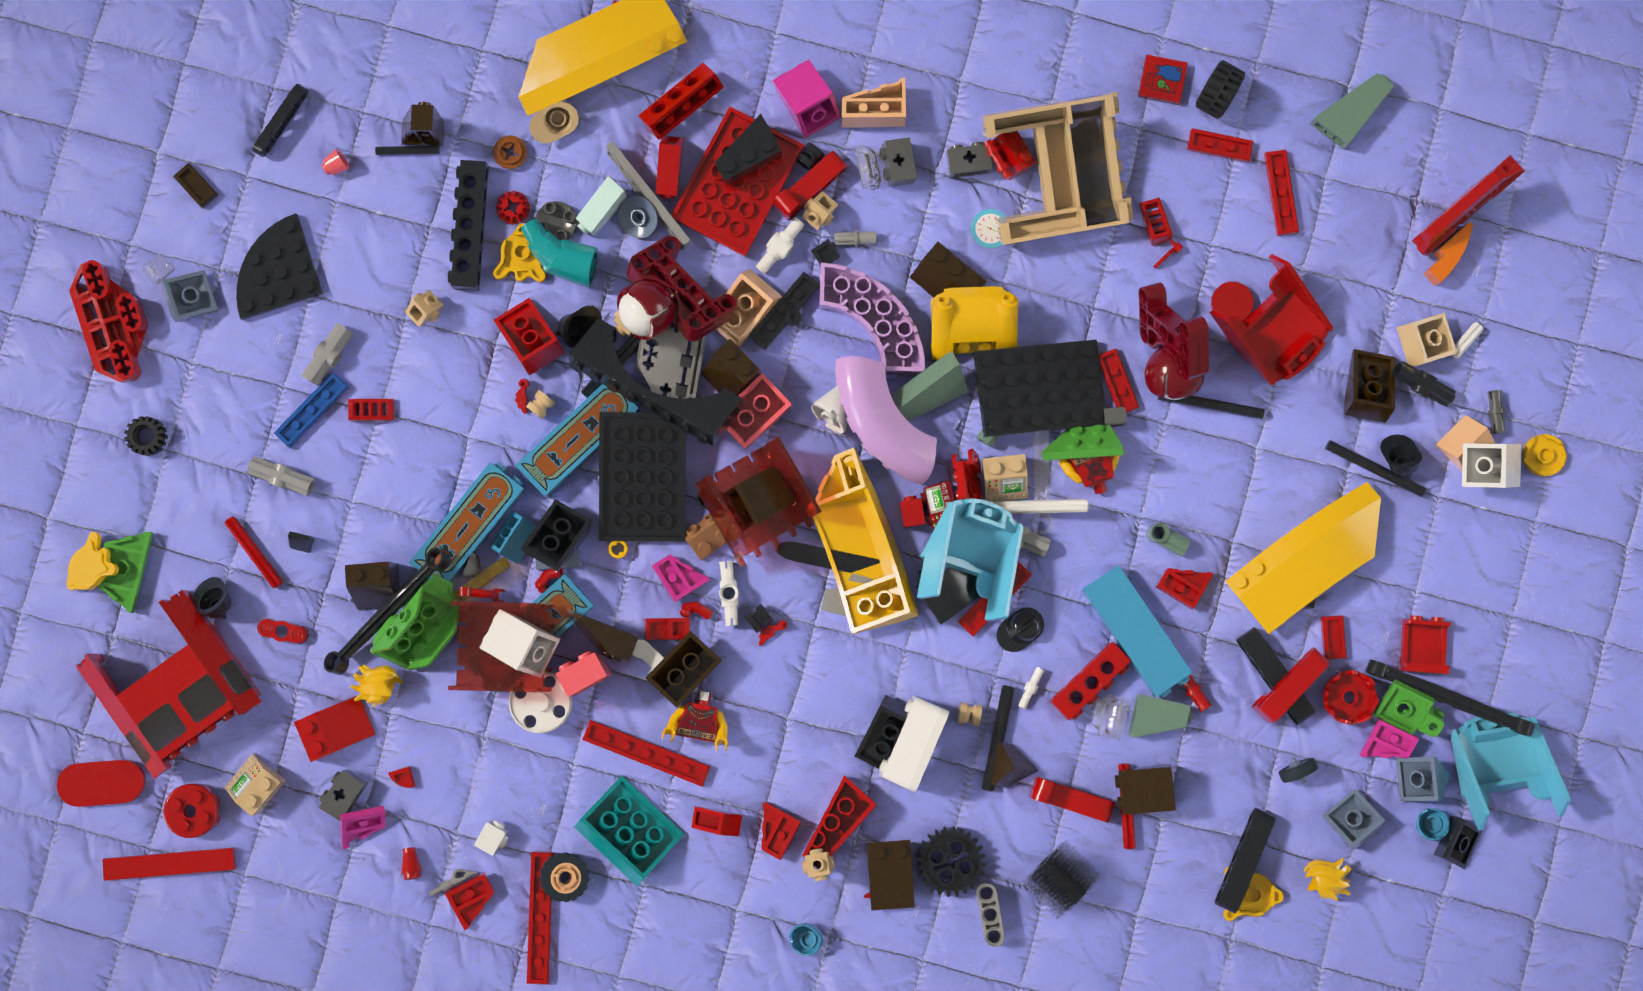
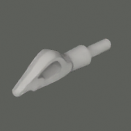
(445, 886)

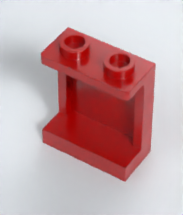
(1424, 645)

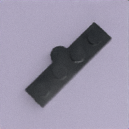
(785, 311)

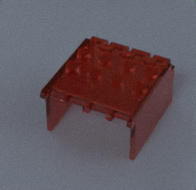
(725, 516)
(482, 669)

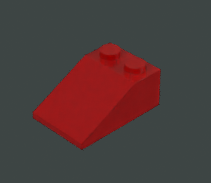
(529, 336)
(334, 728)

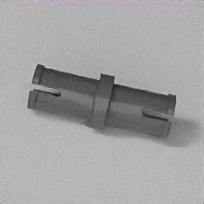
(1496, 411)

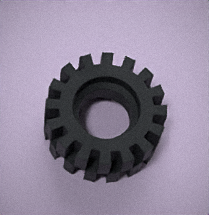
(133, 436)

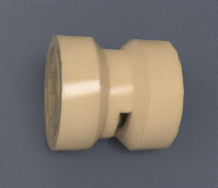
(539, 406)
(965, 711)

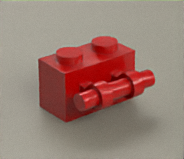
(1010, 154)

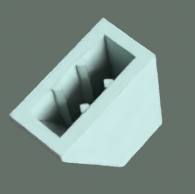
(601, 207)

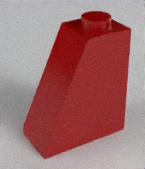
(669, 166)

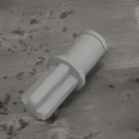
(854, 238)

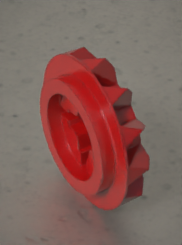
(522, 209)

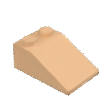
(754, 302)

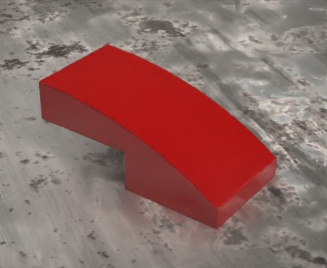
(666, 628)

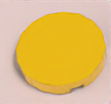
(1544, 455)

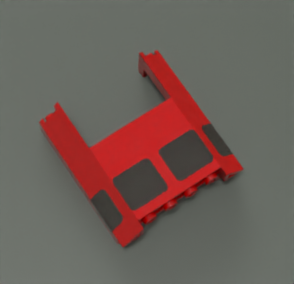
(181, 694)

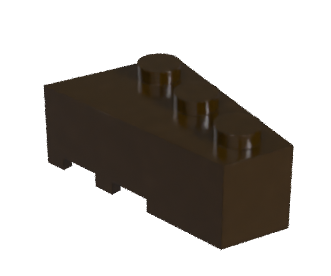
(422, 126)

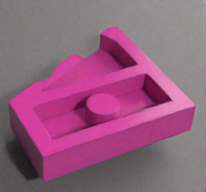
(678, 577)
(1388, 741)
(361, 824)

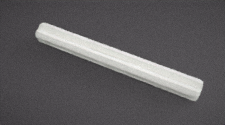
(1044, 506)

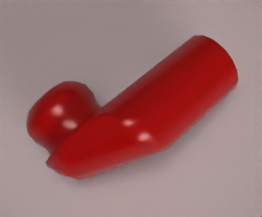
(545, 577)

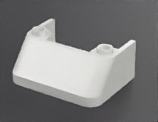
(914, 744)

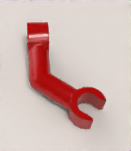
(482, 593)

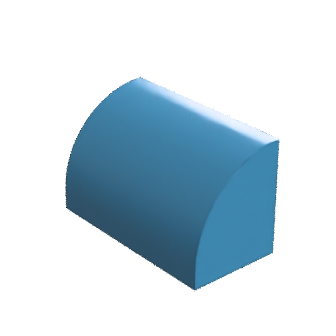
(512, 537)

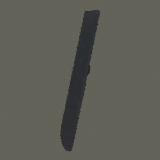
(818, 557)

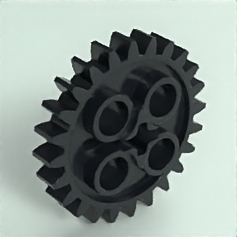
(959, 880)

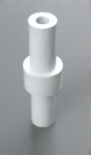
(1031, 687)

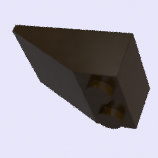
(1370, 386)
(613, 642)
(890, 875)

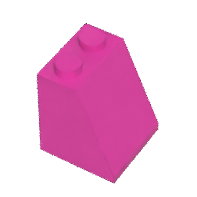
(807, 98)

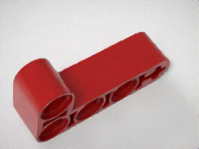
(792, 201)
(1291, 686)
(1071, 799)

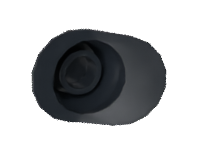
(575, 325)
(1401, 454)
(212, 598)
(1020, 629)

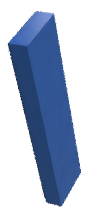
(311, 410)

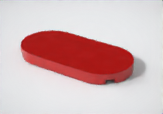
(101, 783)

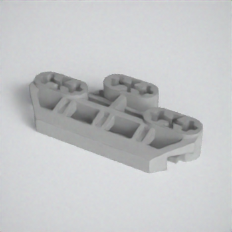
(668, 364)

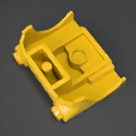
(973, 320)

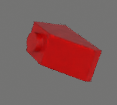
(716, 821)

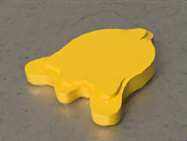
(518, 259)
(90, 565)
(1258, 898)

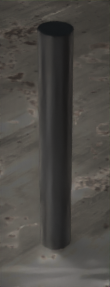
(407, 150)

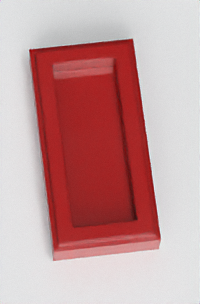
(1333, 637)

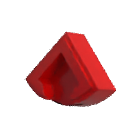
(403, 777)

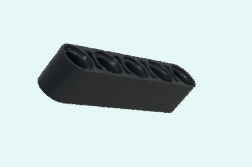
(1272, 671)
(1245, 860)

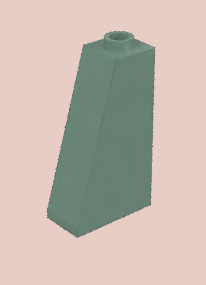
(1350, 113)
(931, 388)

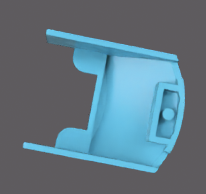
(978, 541)
(1498, 760)

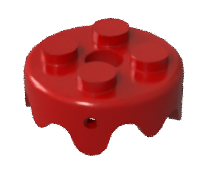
(1364, 697)
(206, 807)

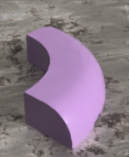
(877, 312)
(879, 421)

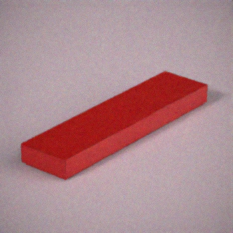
(1281, 192)
(974, 618)

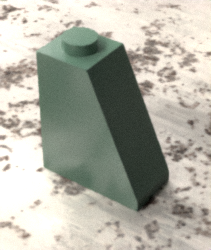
(1157, 715)

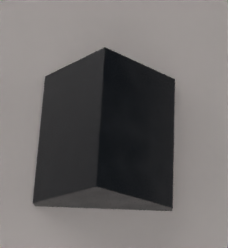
(1459, 842)

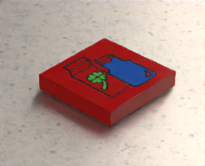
(1162, 79)

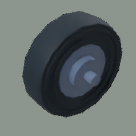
(1298, 770)

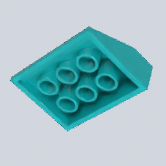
(629, 830)

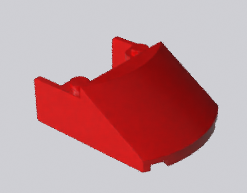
(1283, 331)

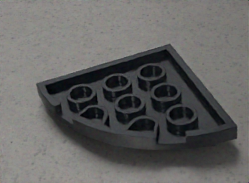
(276, 270)

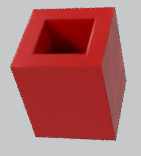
(912, 512)

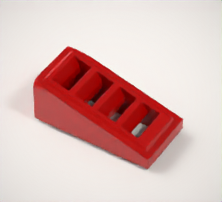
(1165, 233)
(361, 402)

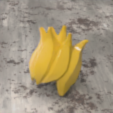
(376, 684)
(1327, 878)

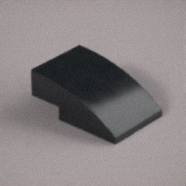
(956, 593)

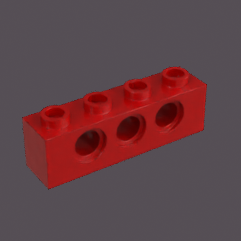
(681, 101)
(1062, 699)

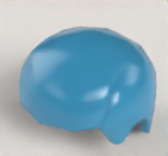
(1432, 824)
(806, 939)

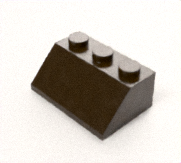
(944, 270)
(683, 669)

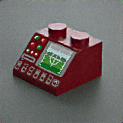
(936, 499)

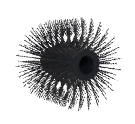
(1061, 879)

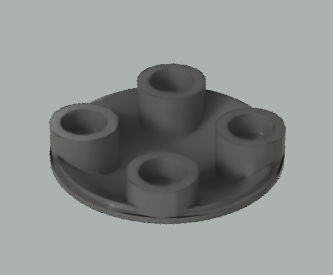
(558, 219)

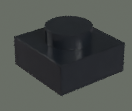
(825, 253)

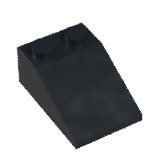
(557, 535)
(882, 732)

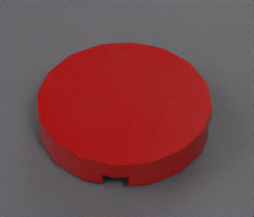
(1232, 300)

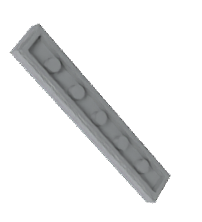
(644, 191)

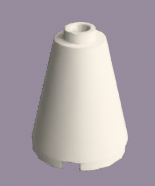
(831, 411)

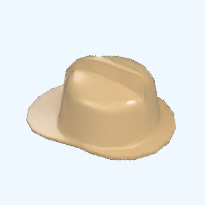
(554, 122)

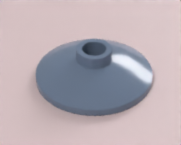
(631, 220)

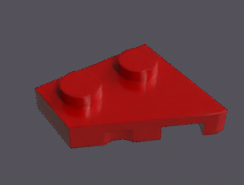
(1184, 585)
(777, 830)
(470, 898)

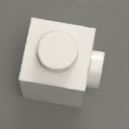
(492, 837)

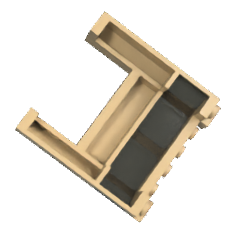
(1074, 167)

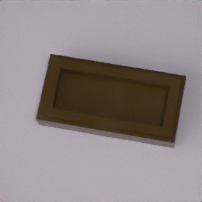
(195, 185)

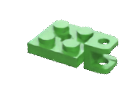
(1420, 712)

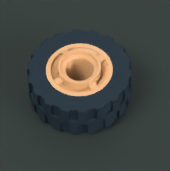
(573, 886)

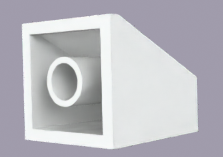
(1491, 465)
(519, 643)

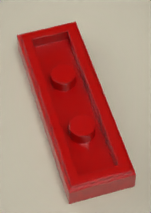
(1219, 145)
(1117, 380)

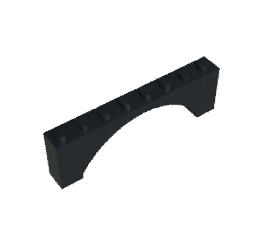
(701, 417)

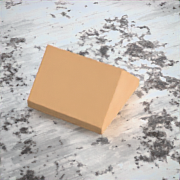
(1464, 431)

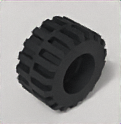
(1220, 89)

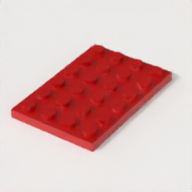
(735, 211)

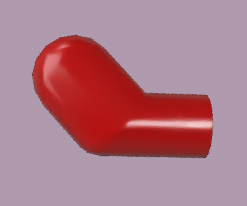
(695, 607)

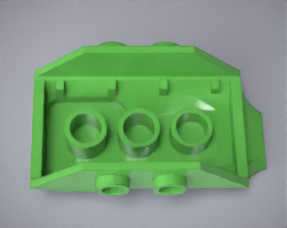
(421, 627)

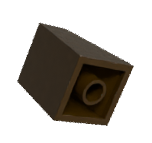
(730, 369)
(760, 496)
(372, 583)
(1146, 789)

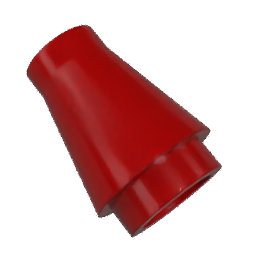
(411, 866)

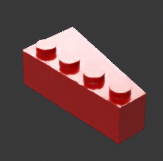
(841, 819)

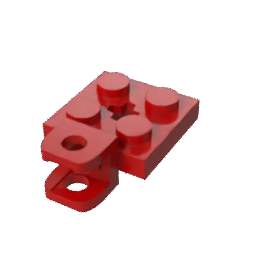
(965, 476)

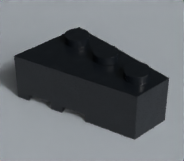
(748, 152)

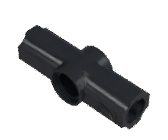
(1423, 383)

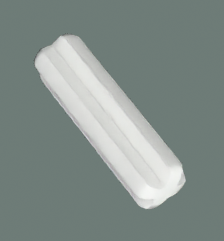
(1467, 339)

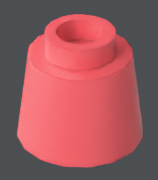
(335, 163)

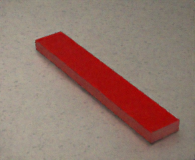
(646, 753)
(168, 864)
(539, 924)

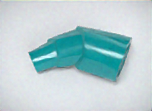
(561, 257)

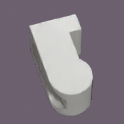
(648, 653)

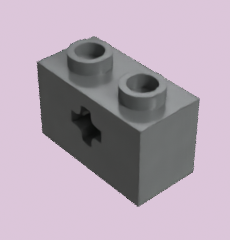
(901, 151)
(959, 166)
(353, 788)

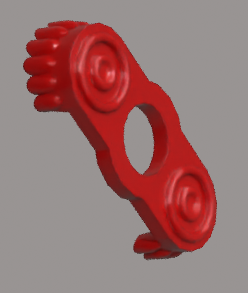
(295, 633)

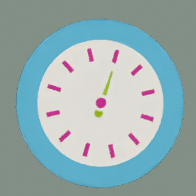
(985, 230)

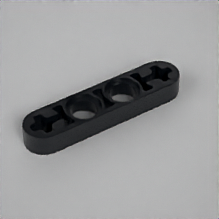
(280, 120)

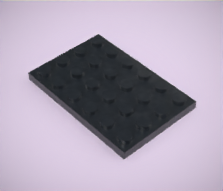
(1039, 387)
(641, 478)

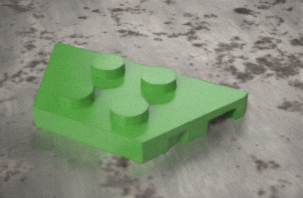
(1084, 443)
(131, 557)

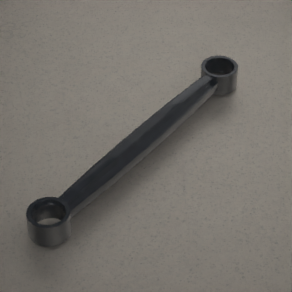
(390, 607)
(1452, 698)

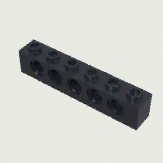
(471, 278)

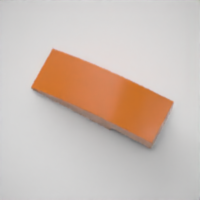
(1449, 255)

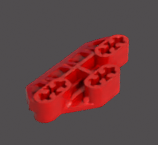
(1467, 205)
(111, 319)

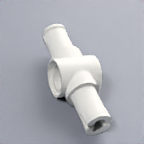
(780, 245)
(727, 580)

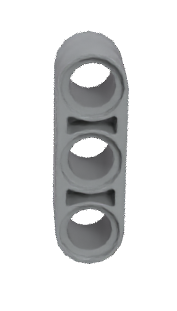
(990, 924)

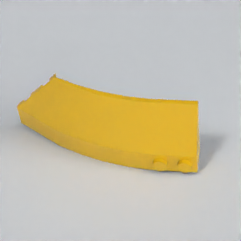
(597, 50)
(857, 525)
(1310, 558)

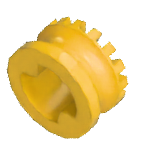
(621, 554)

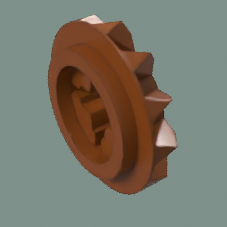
(508, 142)

